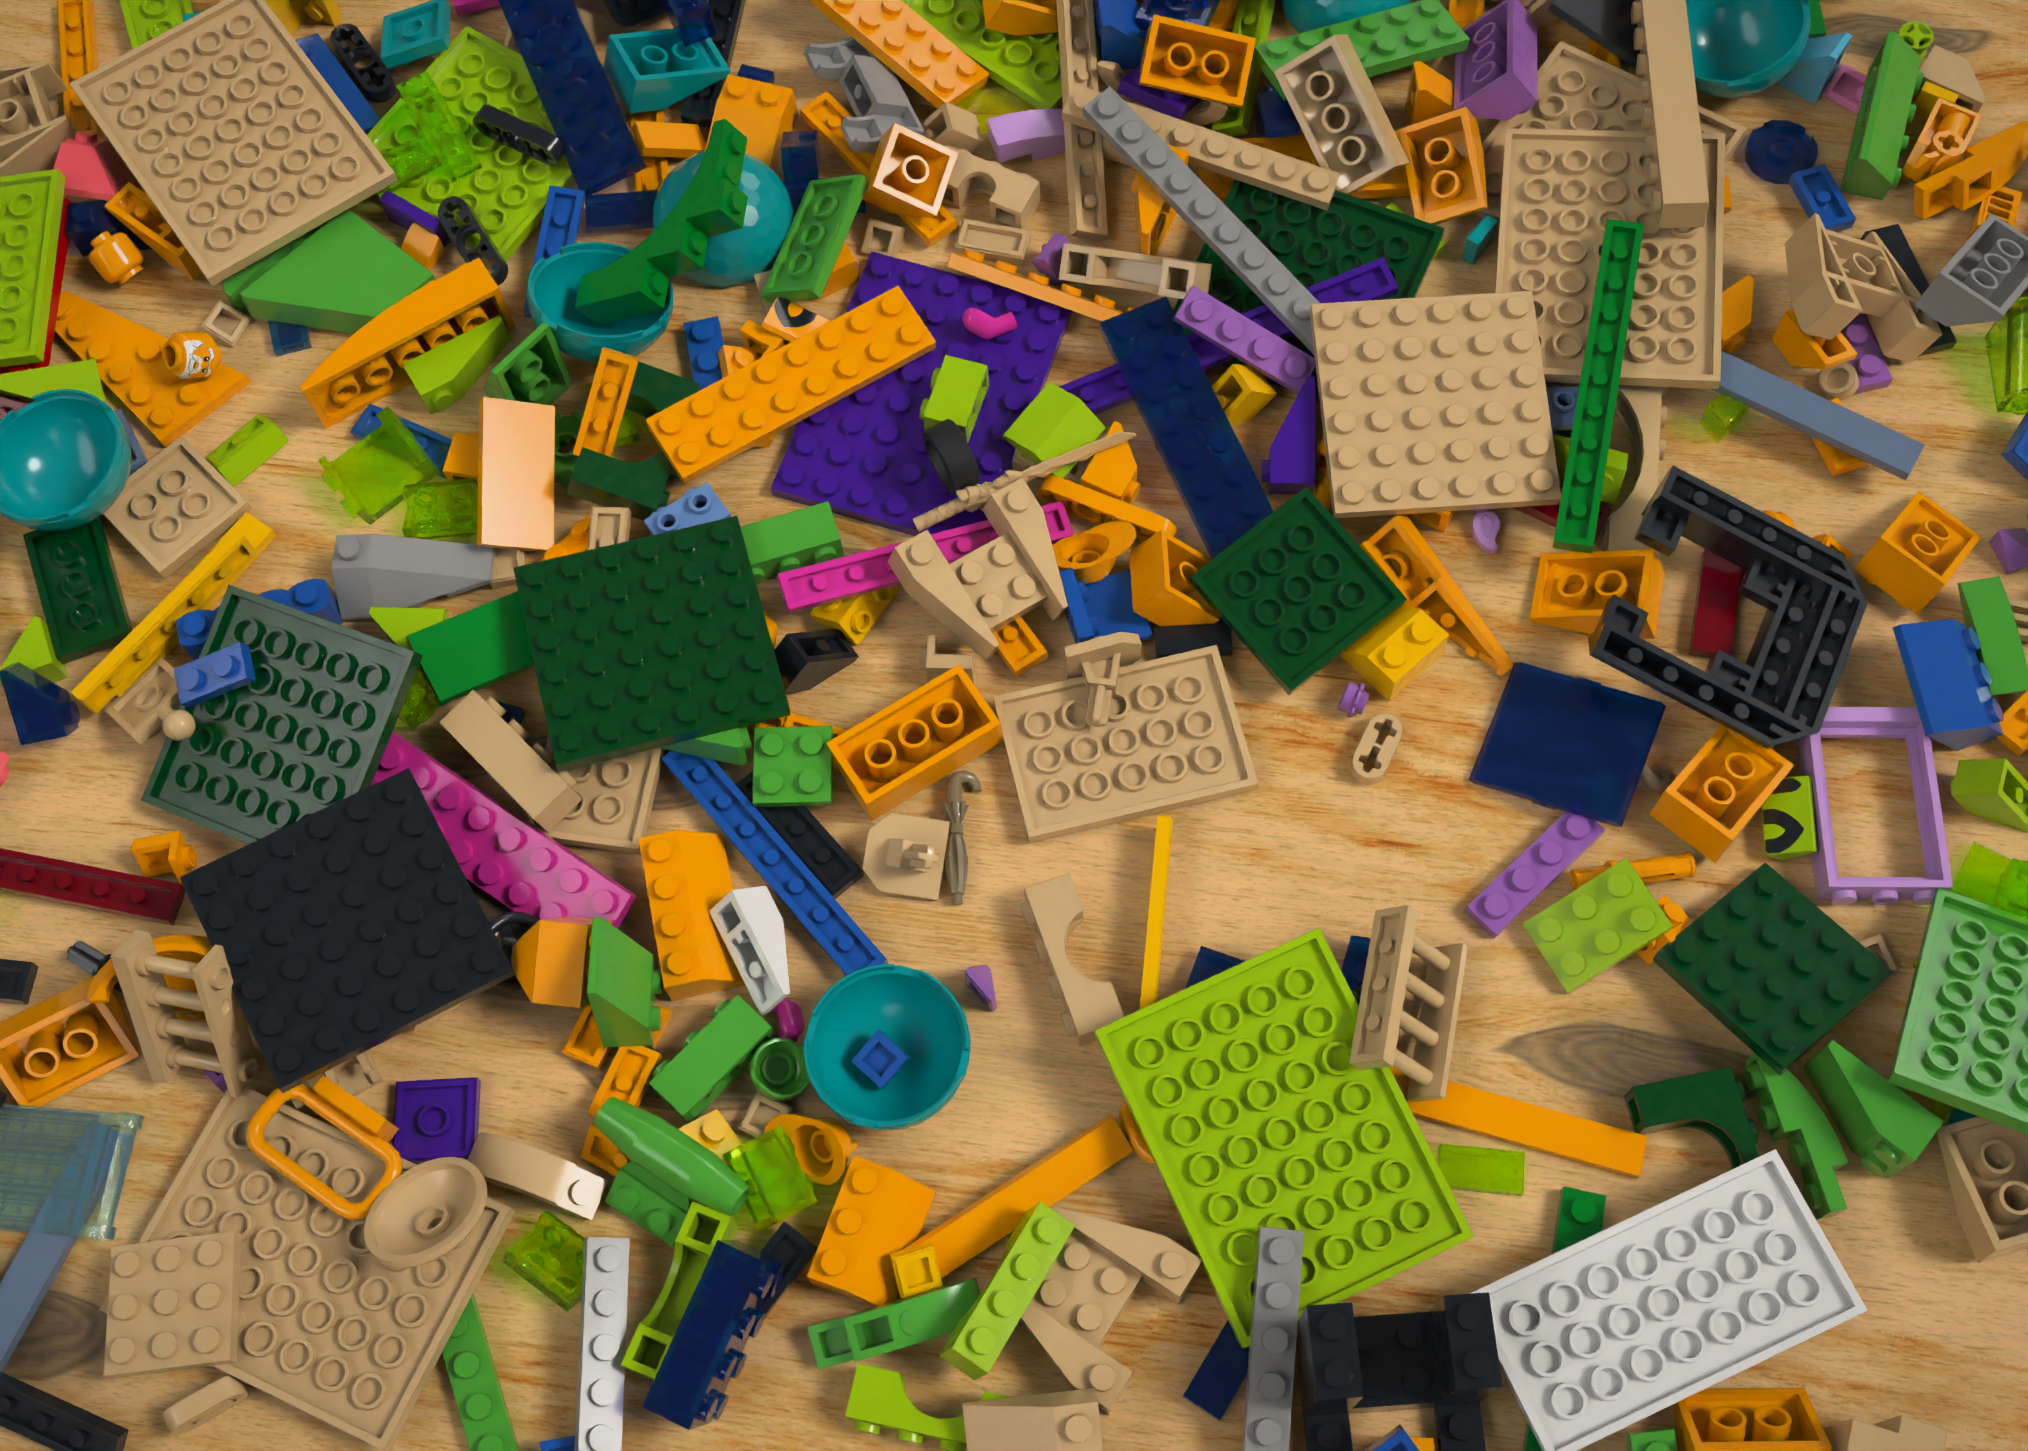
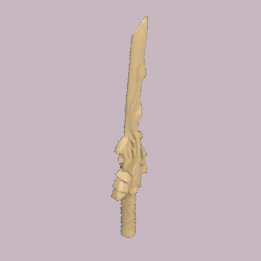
(976, 496)

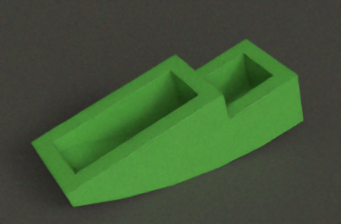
(1991, 617)

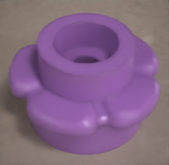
(1353, 699)

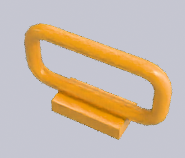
(346, 1114)

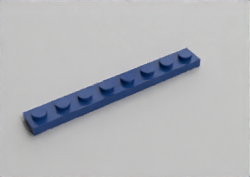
(775, 862)

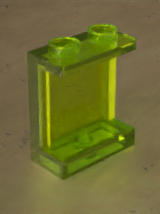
(378, 468)

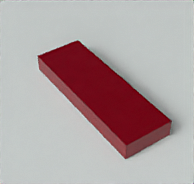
(1715, 606)

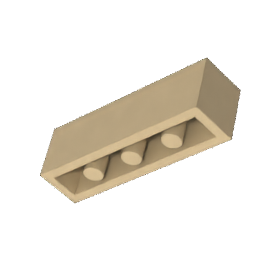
(511, 760)

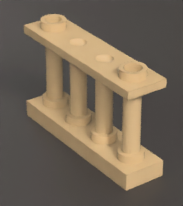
(1383, 999)
(161, 1031)

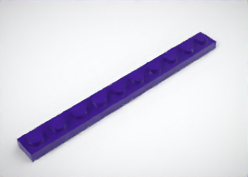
(1368, 282)

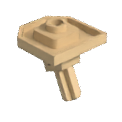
(1099, 665)
(907, 855)

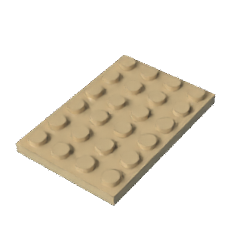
(1164, 747)

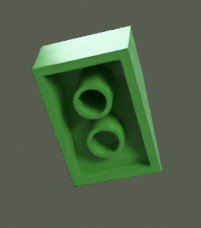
(531, 371)
(622, 987)
(1872, 1114)

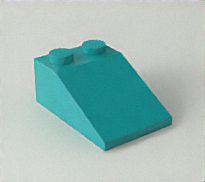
(657, 70)

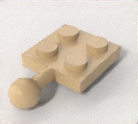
(153, 705)

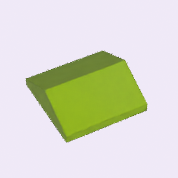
(1054, 426)

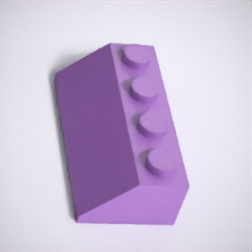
(1500, 65)

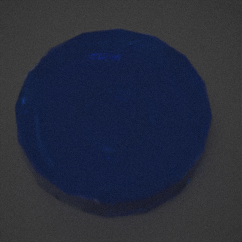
(1779, 150)

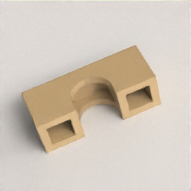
(1013, 193)

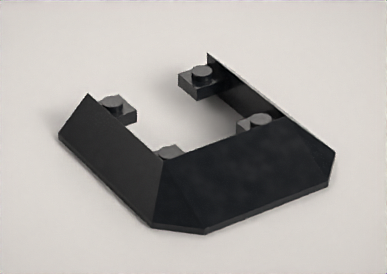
(1801, 640)

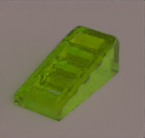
(1722, 416)

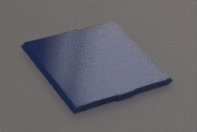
(1568, 743)

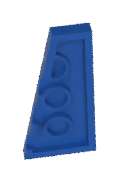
(339, 81)

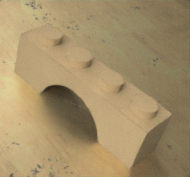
(1132, 270)
(1055, 913)

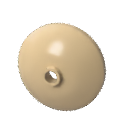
(425, 1212)

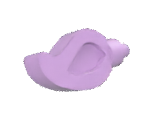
(1485, 529)

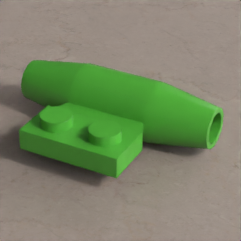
(664, 1171)

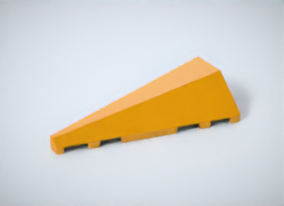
(1428, 586)

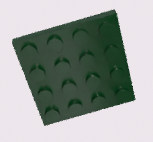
(1297, 590)
(1772, 968)

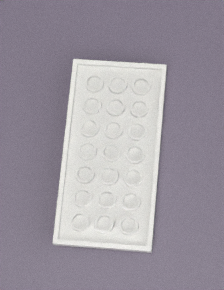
(1667, 1304)

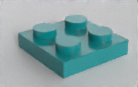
(415, 33)

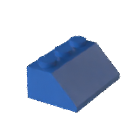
(1117, 34)
(1949, 682)

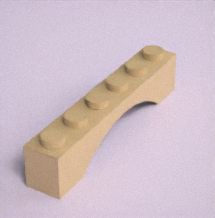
(1642, 417)

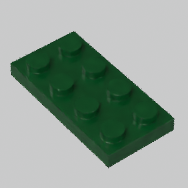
(78, 589)

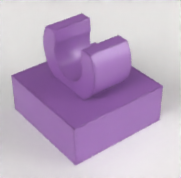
(1050, 258)

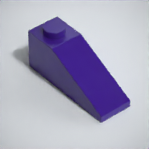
(1292, 453)

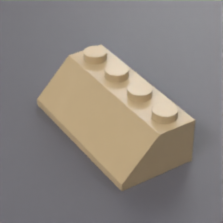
(1341, 114)

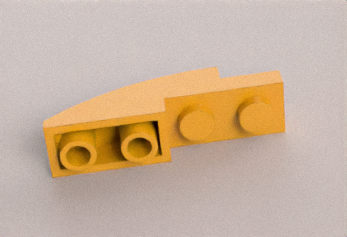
(1979, 175)

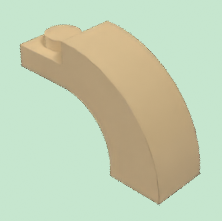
(537, 1174)

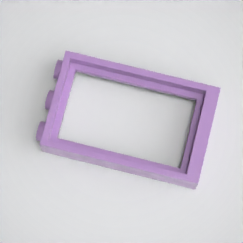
(1878, 723)

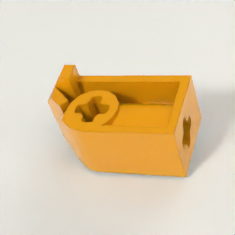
(1940, 141)

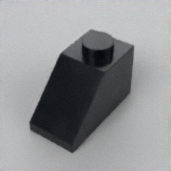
(812, 658)

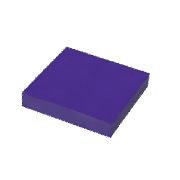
(436, 1118)

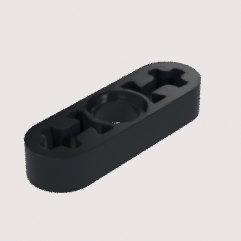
(360, 51)
(519, 135)
(472, 225)

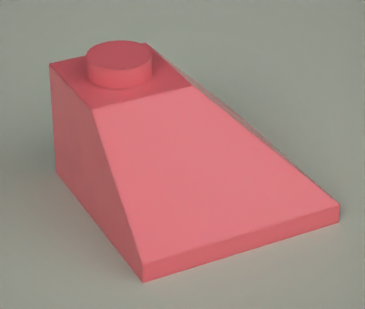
(92, 167)

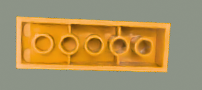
(372, 359)

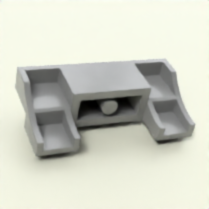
(869, 88)

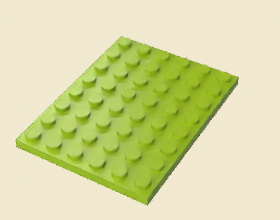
(1272, 1127)

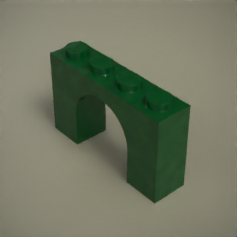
(641, 483)
(1698, 1101)

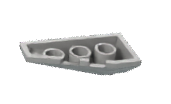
(403, 571)

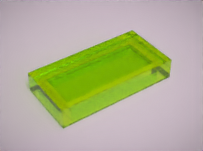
(1482, 1169)

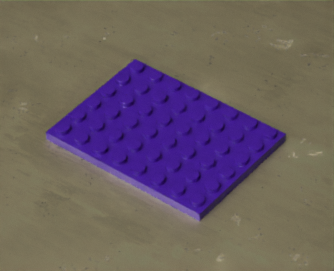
(870, 446)

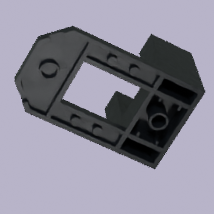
(1395, 1364)

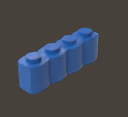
(309, 596)

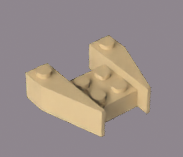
(27, 127)
(1844, 276)
(991, 582)
(1089, 1292)

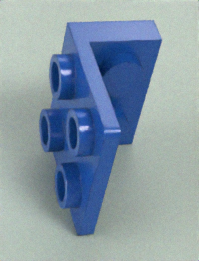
(1102, 607)

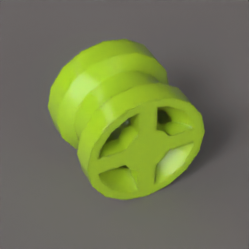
(1917, 36)

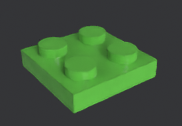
(792, 766)

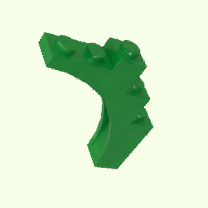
(679, 244)

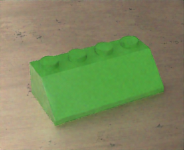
(1882, 120)

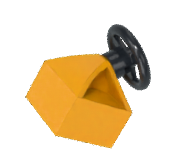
(548, 958)

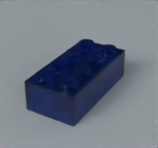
(714, 1334)

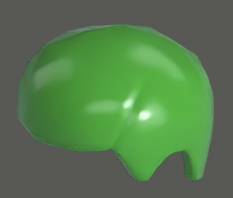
(779, 1069)

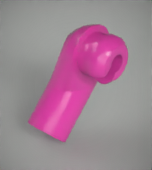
(986, 325)
(789, 1019)

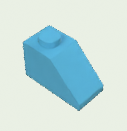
(1816, 66)

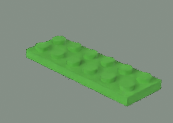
(1380, 39)

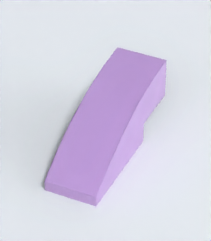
(1027, 132)

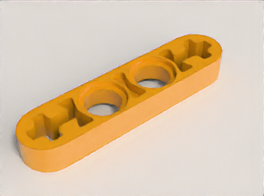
(1101, 508)

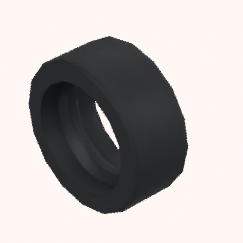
(951, 456)

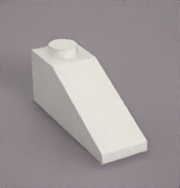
(756, 943)

